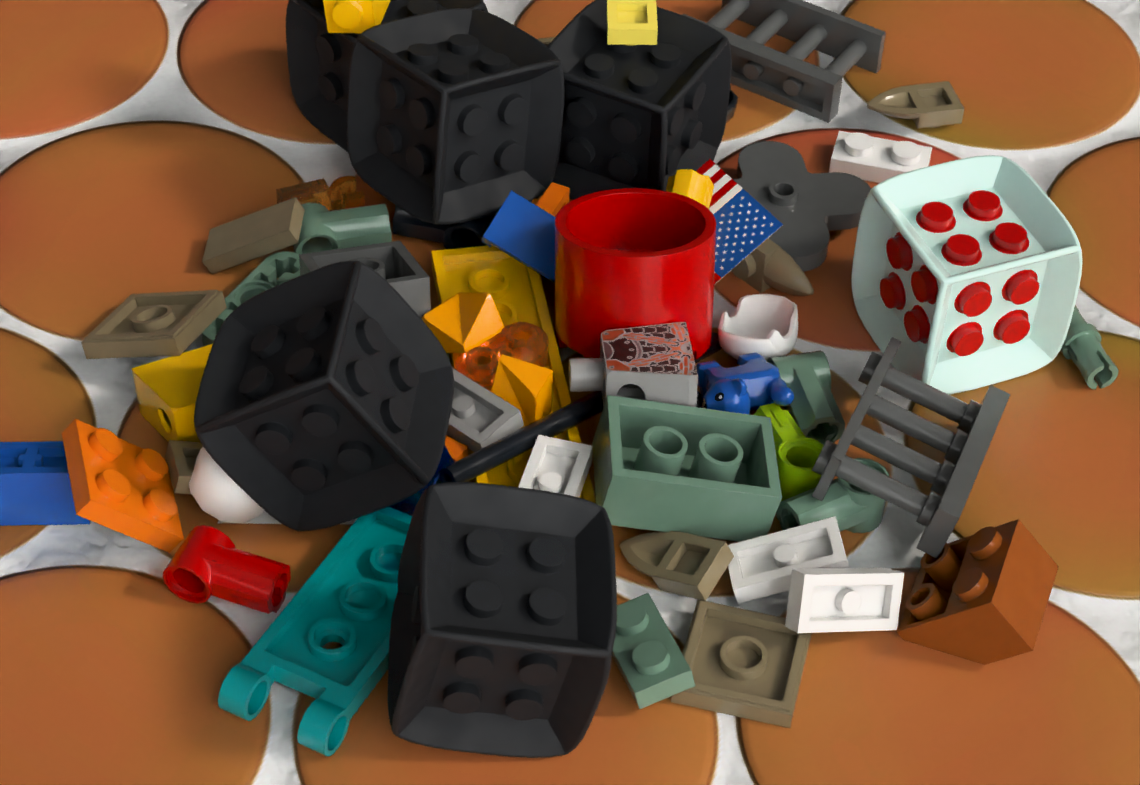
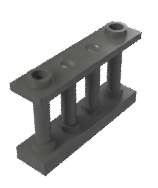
(785, 75)
(950, 479)

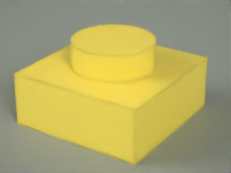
(631, 22)

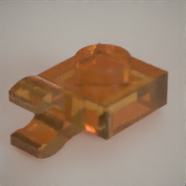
(338, 196)

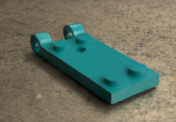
(341, 602)

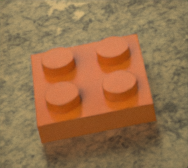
(121, 486)

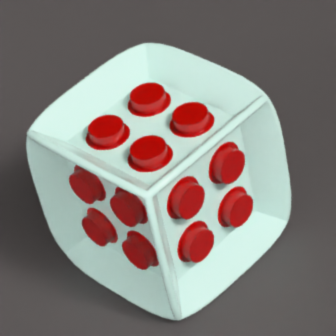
(966, 272)

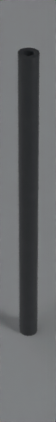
(525, 438)

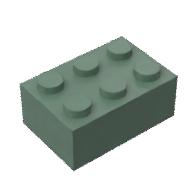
(686, 469)

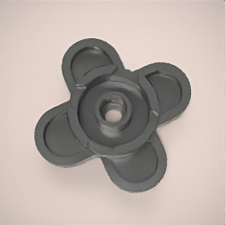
(800, 200)

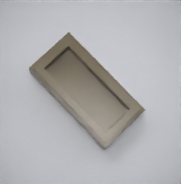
(253, 235)

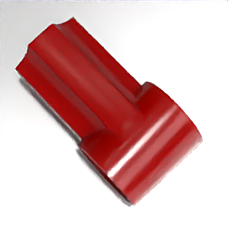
(212, 566)

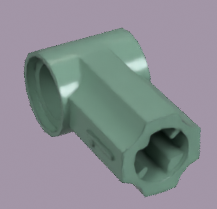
(342, 228)
(813, 401)
(853, 507)

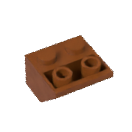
(981, 595)

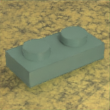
(648, 653)

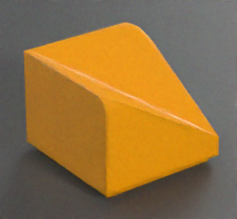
(464, 321)
(524, 387)

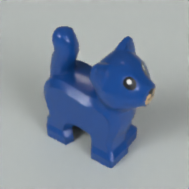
(742, 386)

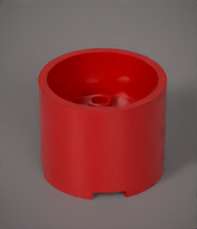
(633, 264)

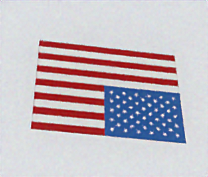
(740, 220)

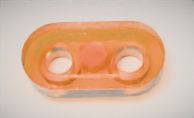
(516, 340)

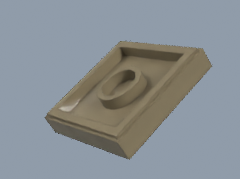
(154, 324)
(743, 663)

